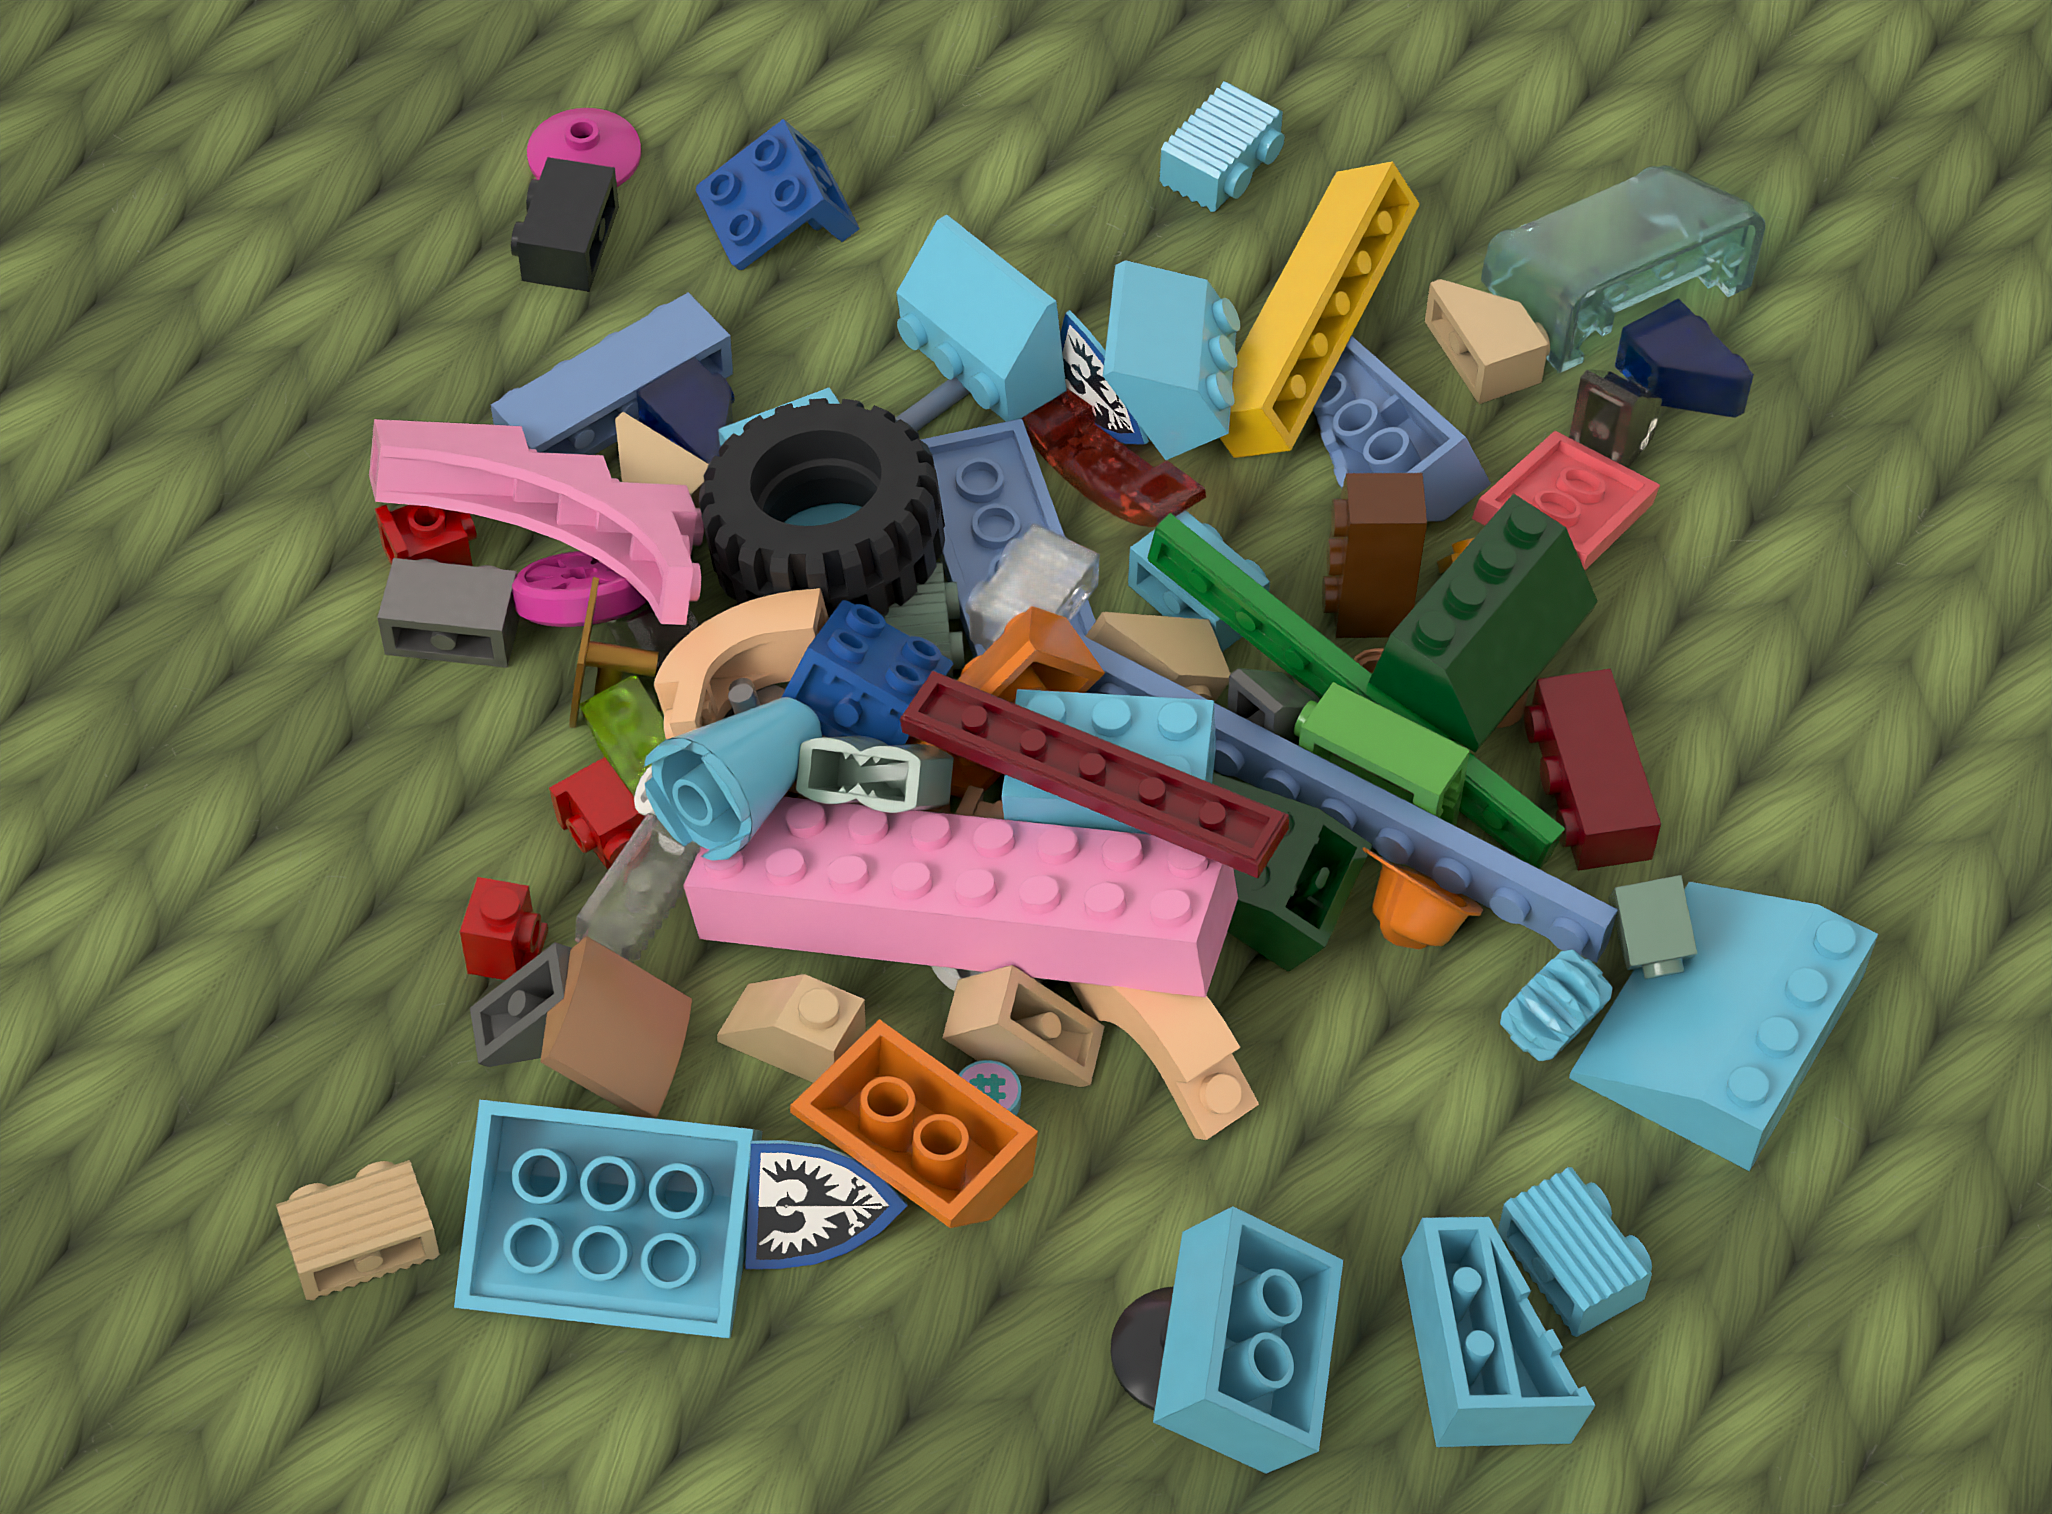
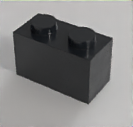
(566, 224)

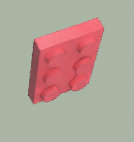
(1577, 489)

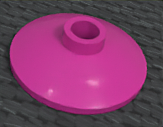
(586, 137)

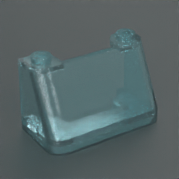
(1621, 249)

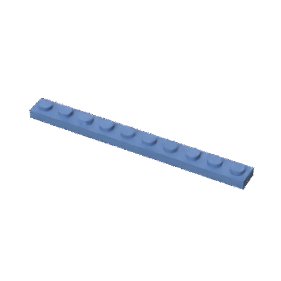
(1393, 826)

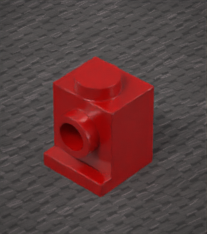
(426, 533)
(596, 810)
(500, 929)

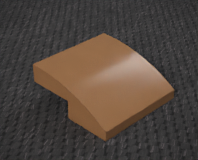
(616, 1030)

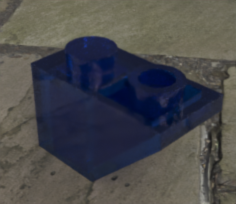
(1684, 362)

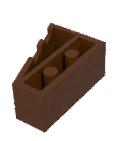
(1374, 553)

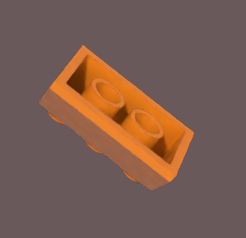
(1032, 654)
(921, 1128)

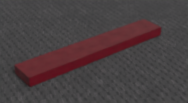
(1096, 774)

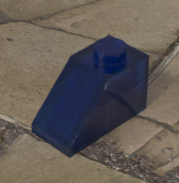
(688, 408)

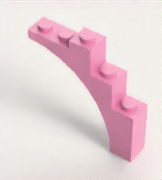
(491, 472)

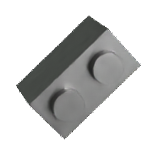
(448, 612)

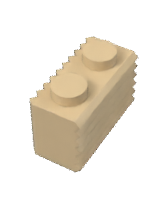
(357, 1228)

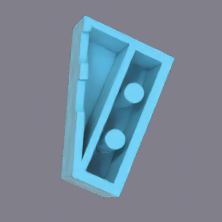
(1480, 1344)

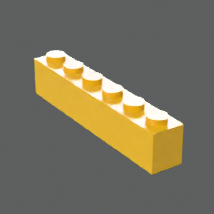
(1316, 307)

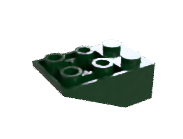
(1303, 886)

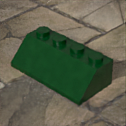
(1488, 625)

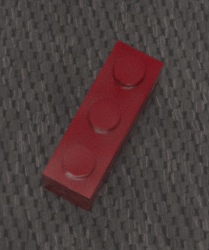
(1592, 769)

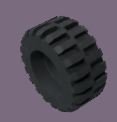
(817, 459)

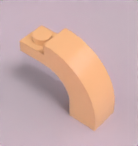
(749, 641)
(1186, 1045)

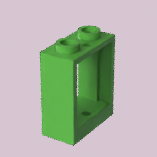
(1387, 747)

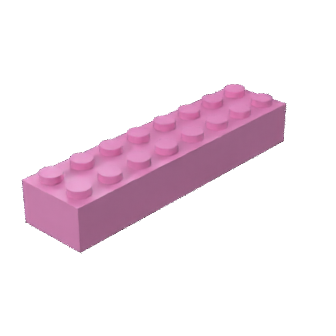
(971, 896)

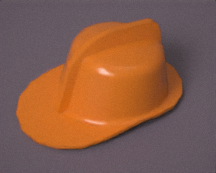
(1416, 909)

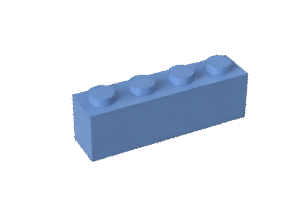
(580, 397)

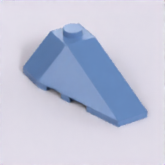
(1384, 426)

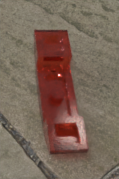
(1105, 468)

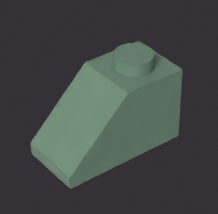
(1654, 926)

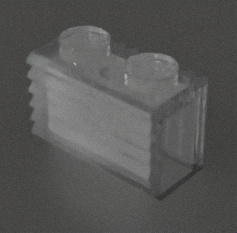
(1035, 572)
(637, 891)

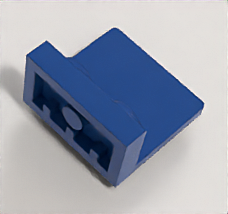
(771, 193)
(863, 674)

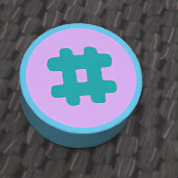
(995, 1081)

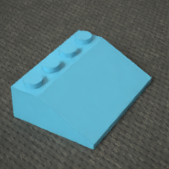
(1737, 1029)
(605, 1219)

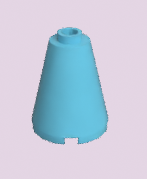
(729, 775)

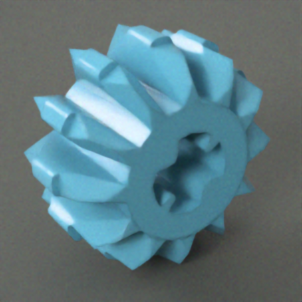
(1556, 1005)

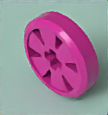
(559, 587)

